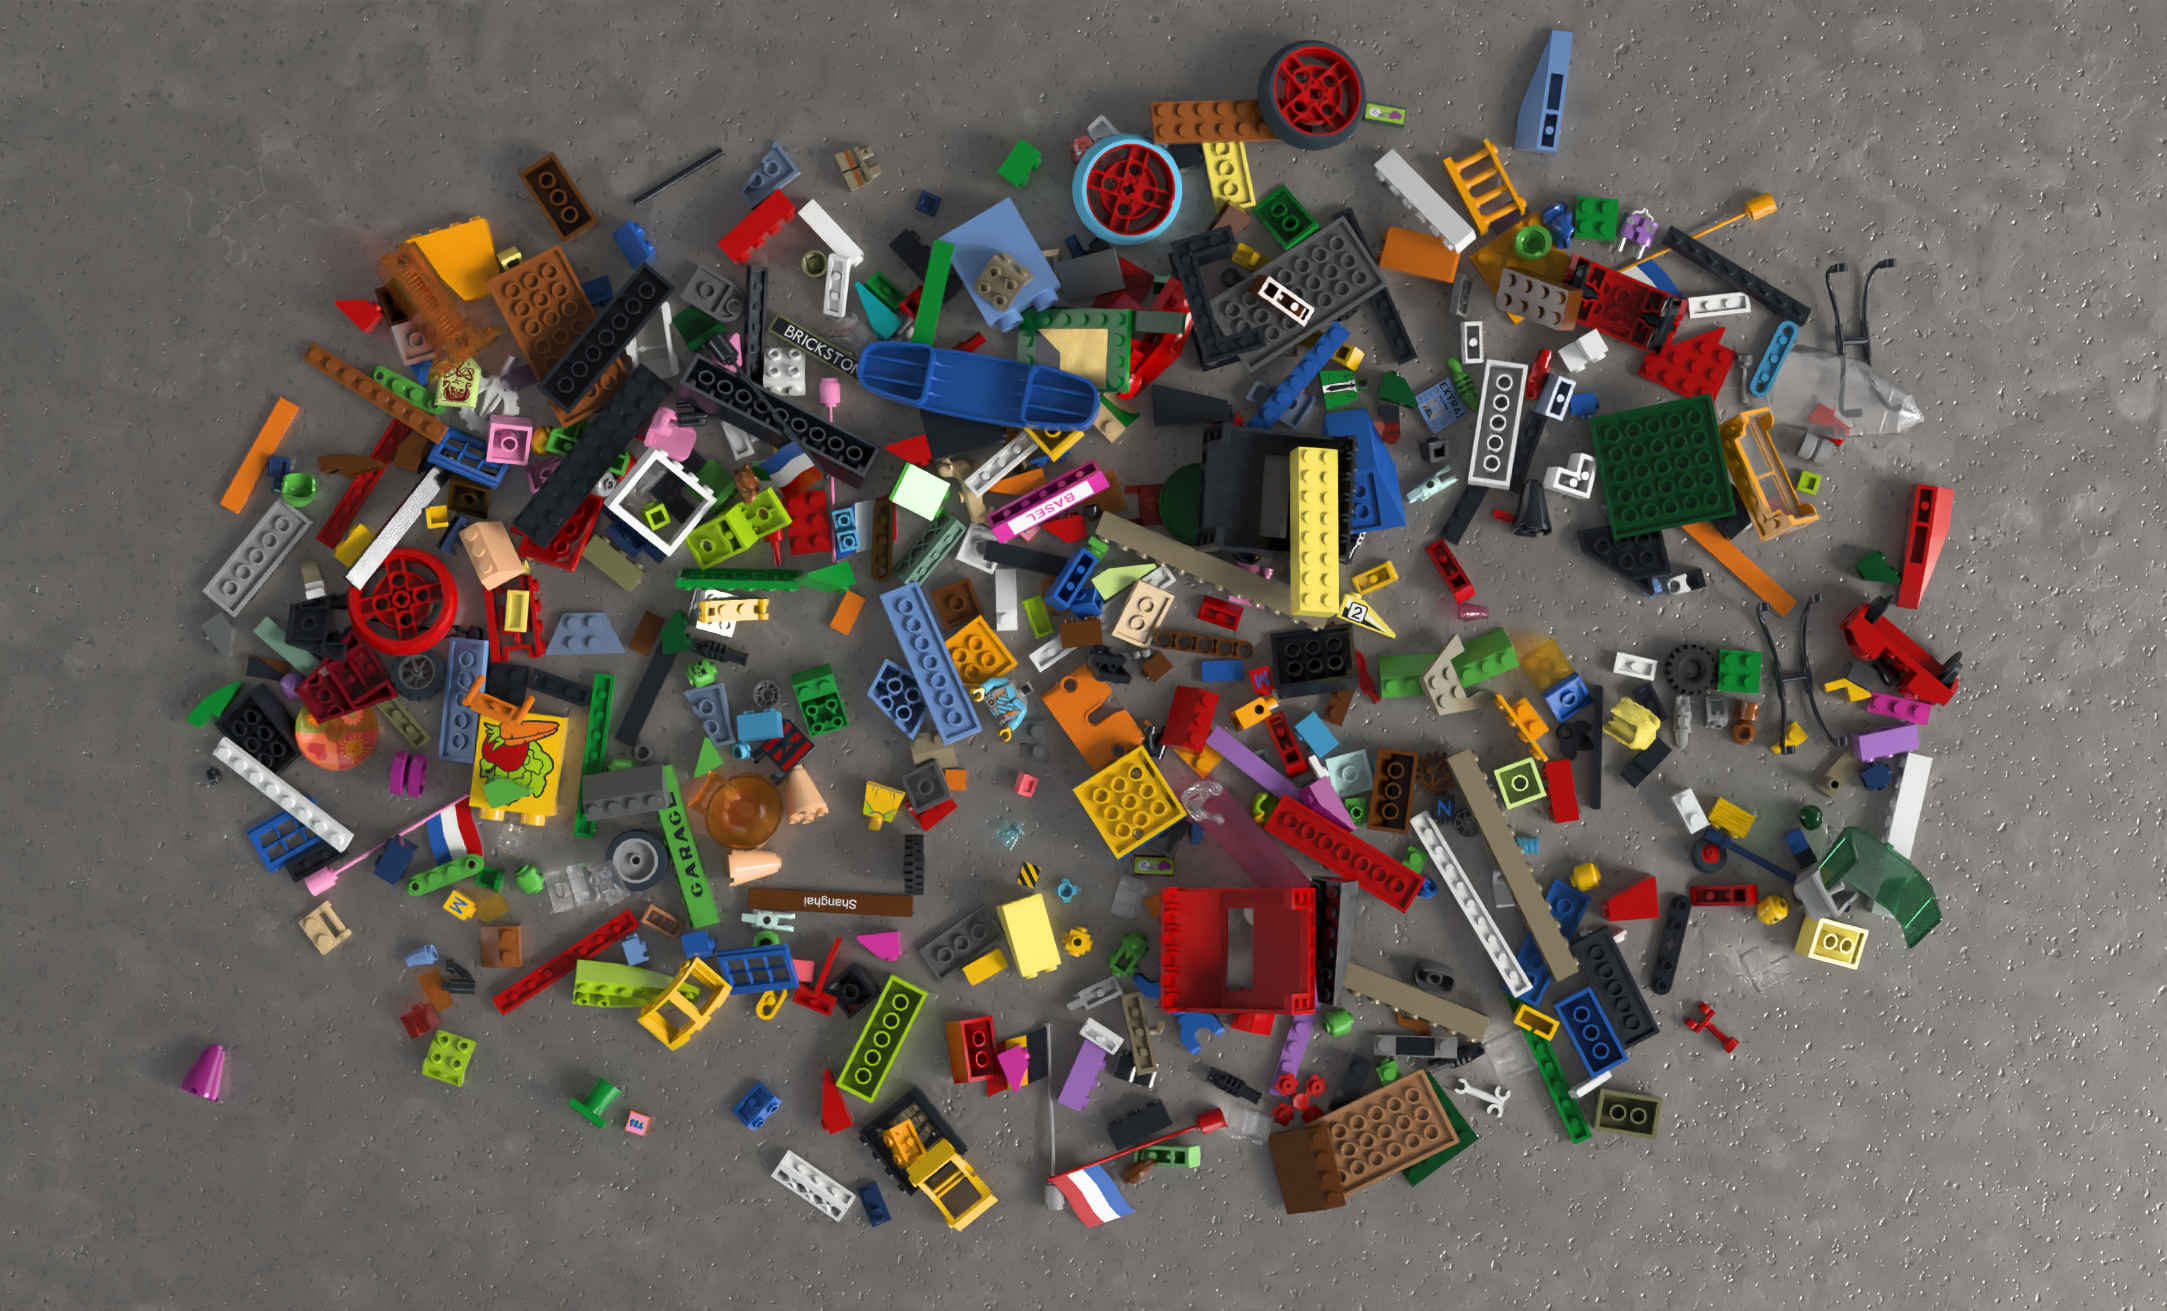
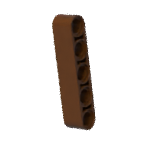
(1214, 644)

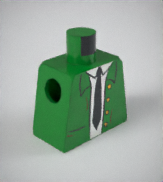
(1340, 387)

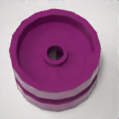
(408, 774)

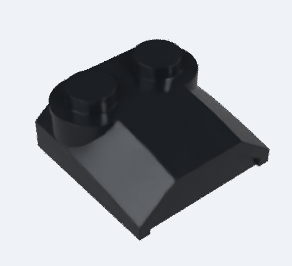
(853, 989)

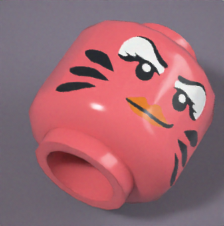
(1080, 147)

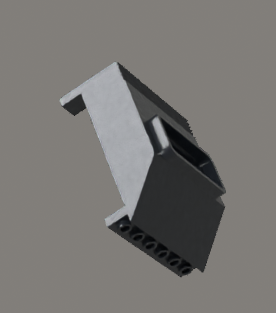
(1234, 488)

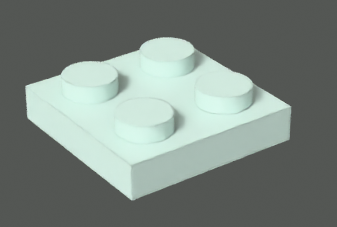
(1350, 773)

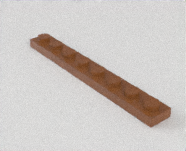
(375, 393)

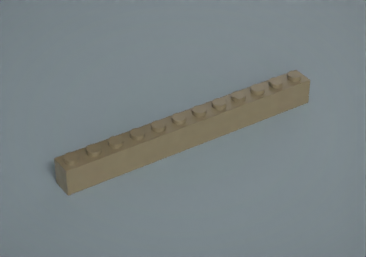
(1201, 566)
(1511, 864)

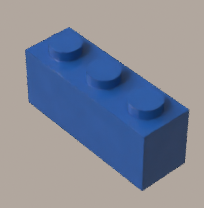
(1071, 579)

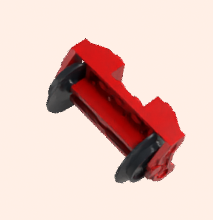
(1873, 635)

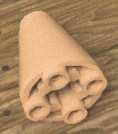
(803, 797)

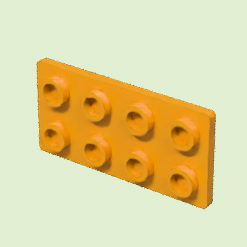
(1526, 721)

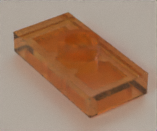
(431, 984)

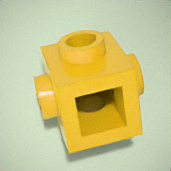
(1081, 933)

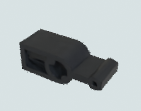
(1645, 762)

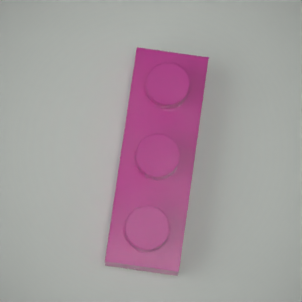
(1898, 708)

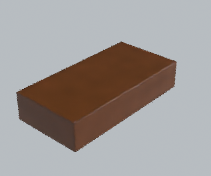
(646, 632)

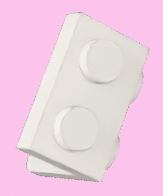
(784, 371)

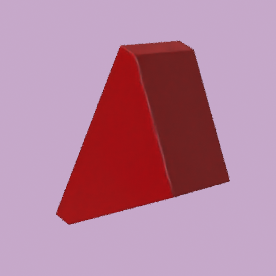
(911, 303)

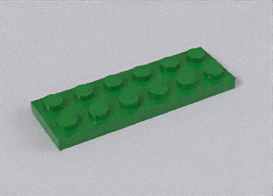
(732, 578)

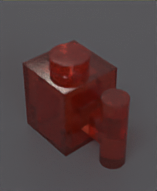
(421, 1019)

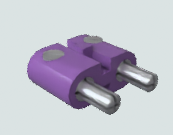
(1636, 230)

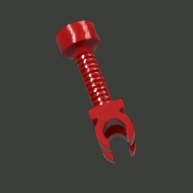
(1729, 1044)

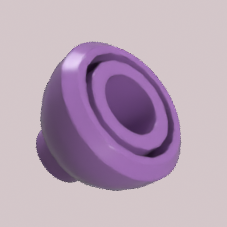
(290, 683)

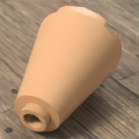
(750, 865)

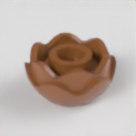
(1736, 732)

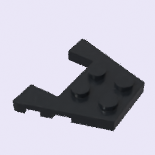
(309, 627)

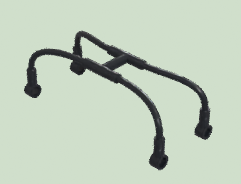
(1865, 339)
(1805, 675)

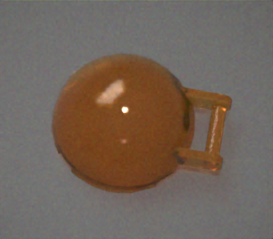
(741, 811)

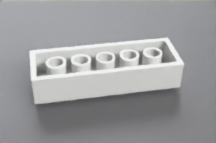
(1497, 424)

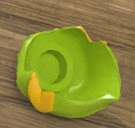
(1262, 807)

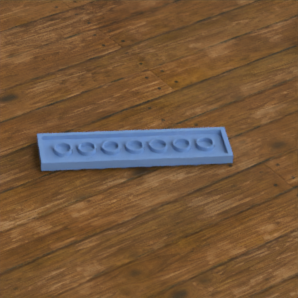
(930, 663)

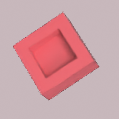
(1025, 784)

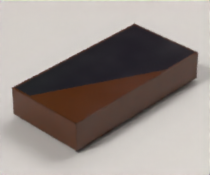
(267, 668)

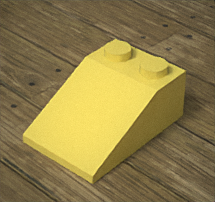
(1831, 941)

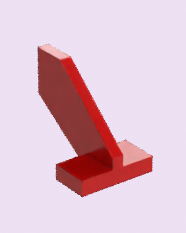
(815, 998)

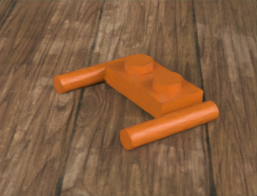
(494, 707)

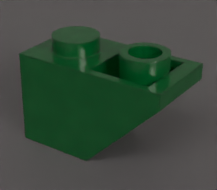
(1875, 569)
(674, 635)

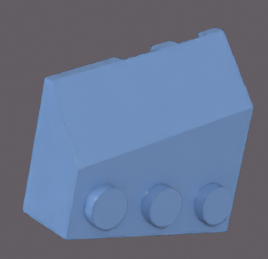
(899, 697)

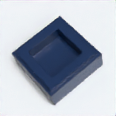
(928, 203)

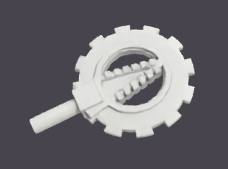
(493, 395)

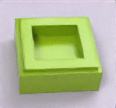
(1808, 482)

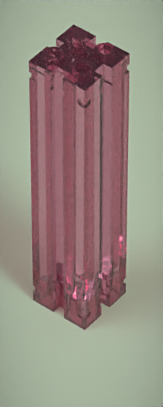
(1250, 844)

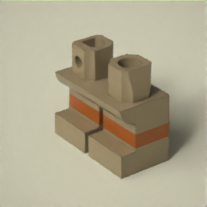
(849, 163)

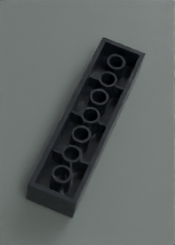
(606, 338)

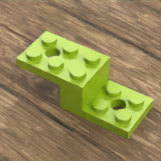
(736, 529)

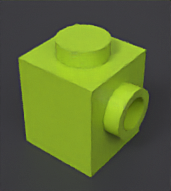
(654, 515)

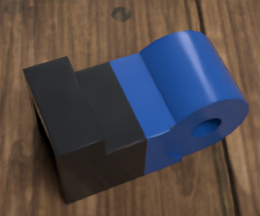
(1800, 848)

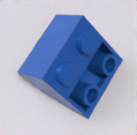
(633, 245)

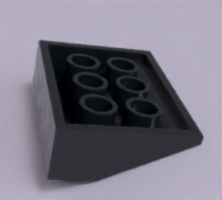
(1315, 661)
(262, 730)

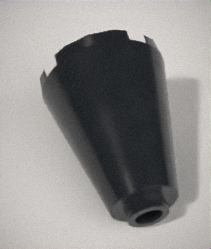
(1531, 511)

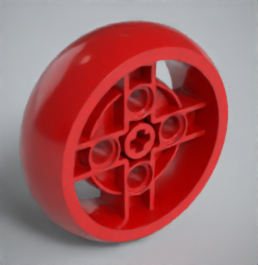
(440, 592)

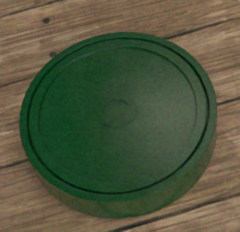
(1179, 503)

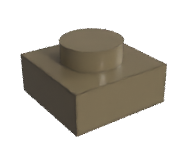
(1791, 899)

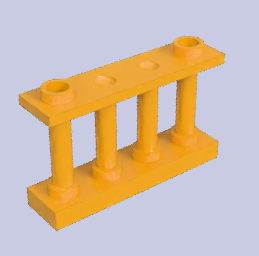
(1472, 203)

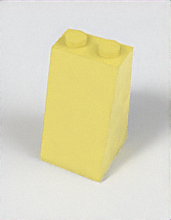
(1029, 935)

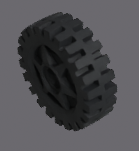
(914, 864)

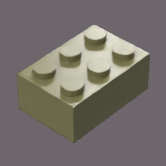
(1626, 1113)

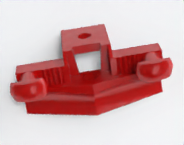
(1151, 358)

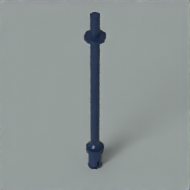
(1725, 842)

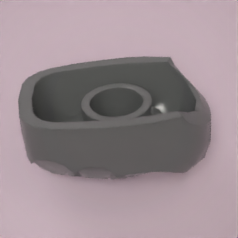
(1434, 976)

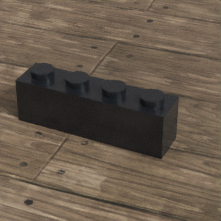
(917, 259)

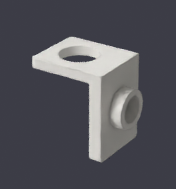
(1501, 893)

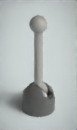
(1744, 363)

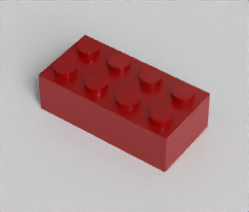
(758, 227)

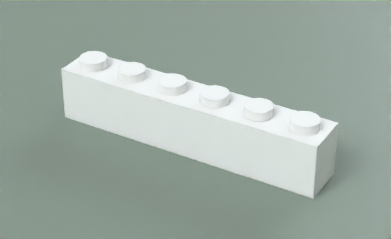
(1424, 201)

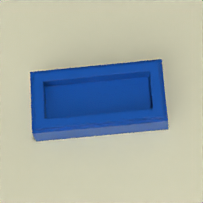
(1222, 671)

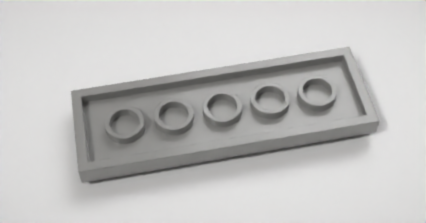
(257, 557)

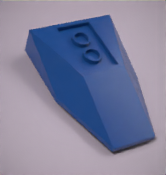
(1377, 487)

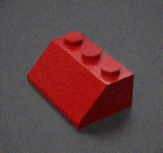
(1189, 719)
(972, 1049)

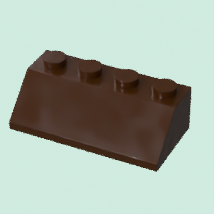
(1393, 790)

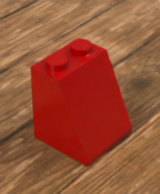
(1633, 901)

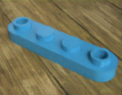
(1773, 359)

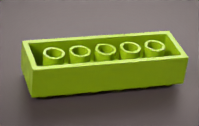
(882, 1038)

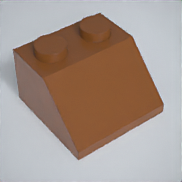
(501, 946)

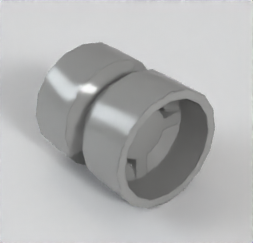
(1815, 449)

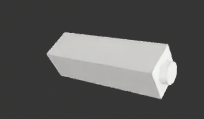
(831, 232)

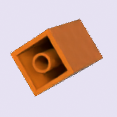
(1417, 256)

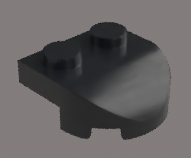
(1107, 666)

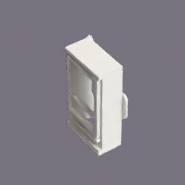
(663, 367)

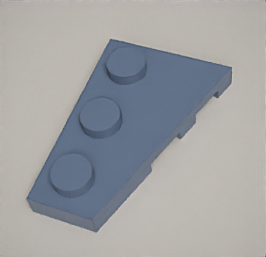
(773, 173)
(1296, 412)
(713, 710)

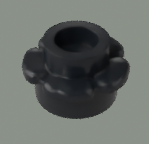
(1092, 511)
(214, 776)

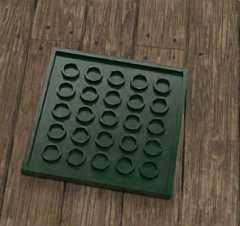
(1662, 466)

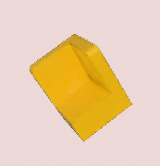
(437, 516)

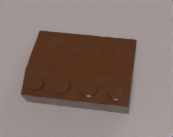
(1307, 1169)

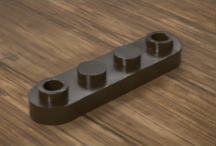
(882, 540)

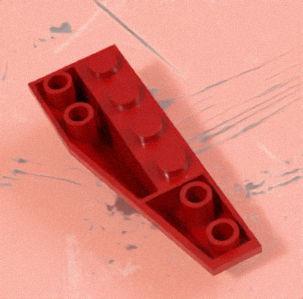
(1924, 539)

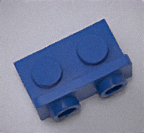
(598, 291)
(756, 1106)

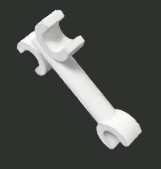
(1497, 1100)

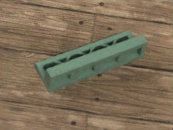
(931, 552)

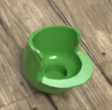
(1532, 243)
(298, 489)

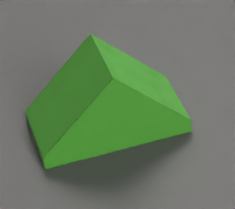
(708, 759)

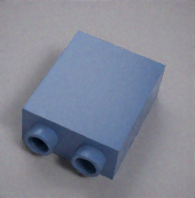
(984, 237)

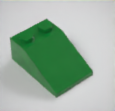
(1285, 218)

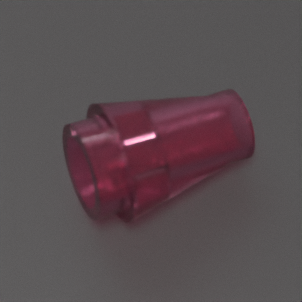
(1471, 612)

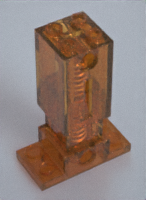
(432, 309)

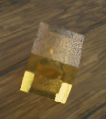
(493, 908)

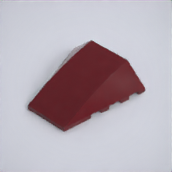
(349, 686)

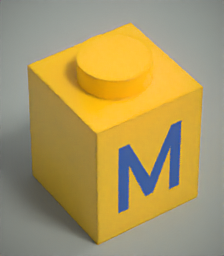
(460, 905)

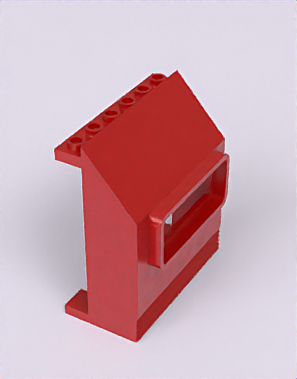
(1197, 950)

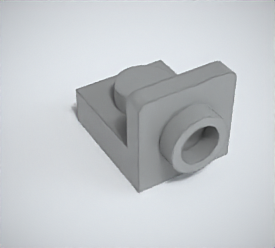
(1716, 711)

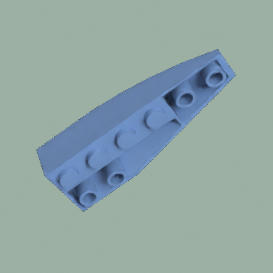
(1544, 100)

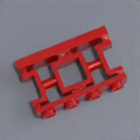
(496, 620)

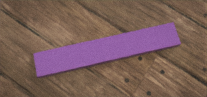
(1252, 764)

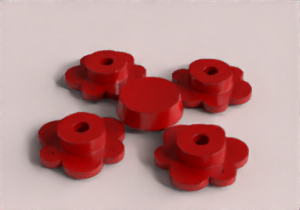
(1299, 1099)

